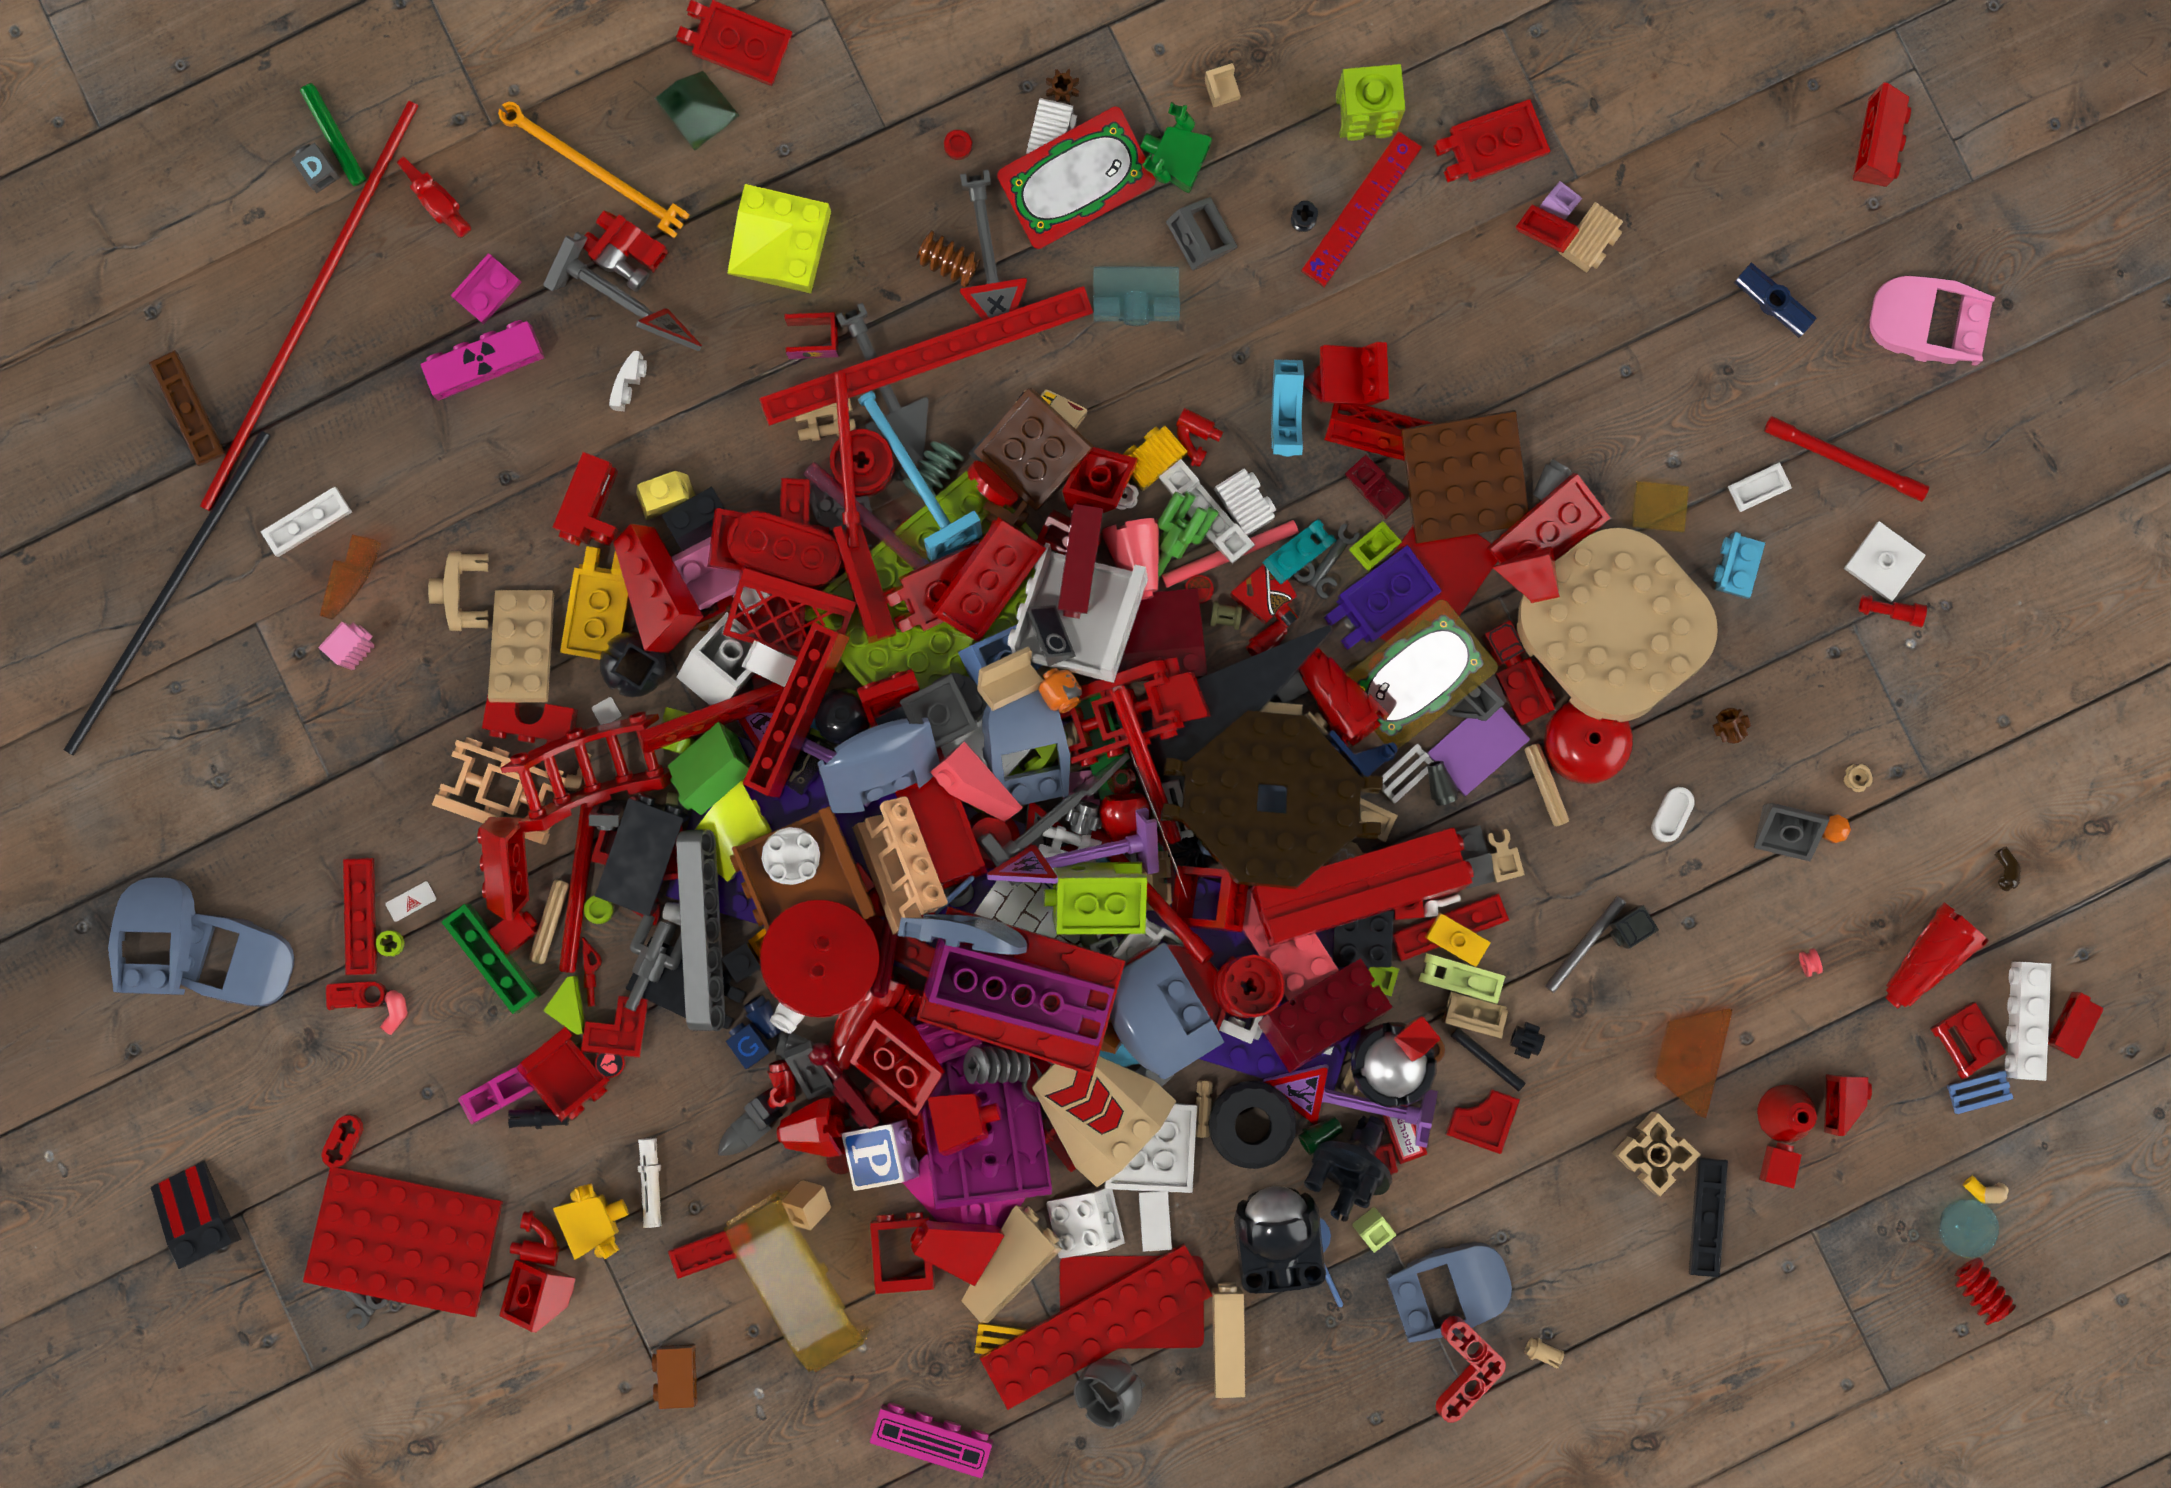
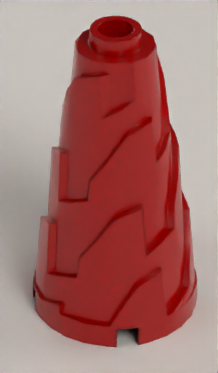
(1341, 699)
(1936, 953)
(854, 1023)

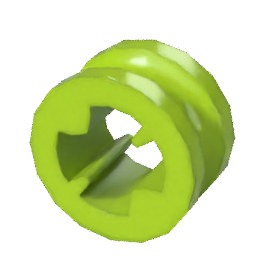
(397, 937)

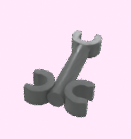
(1316, 577)
(365, 1308)

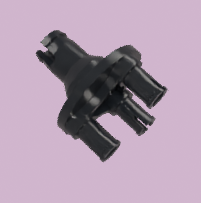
(1352, 1168)

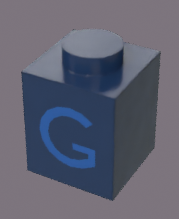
(747, 1044)

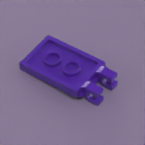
(1384, 597)

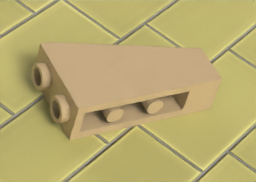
(1014, 1264)
(1228, 1340)

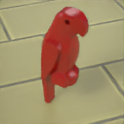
(435, 199)

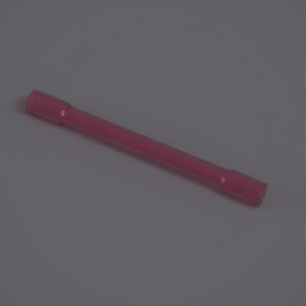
(827, 484)

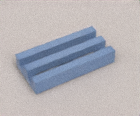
(2004, 1086)

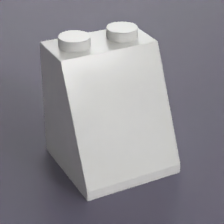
(716, 663)

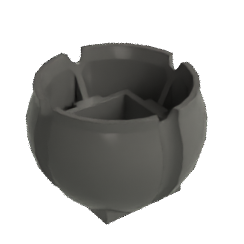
(1109, 1392)

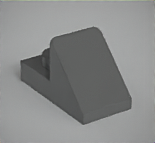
(1476, 853)

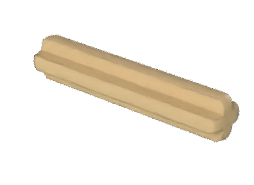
(1546, 785)
(549, 921)

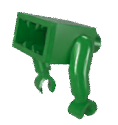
(1178, 153)

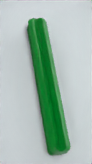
(332, 134)

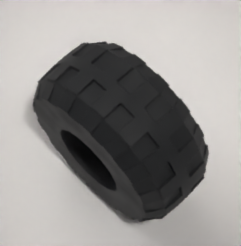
(1280, 1133)

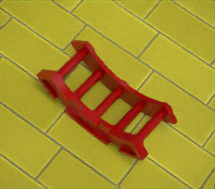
(594, 792)

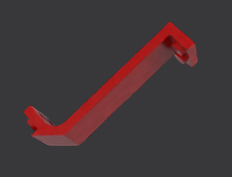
(935, 810)

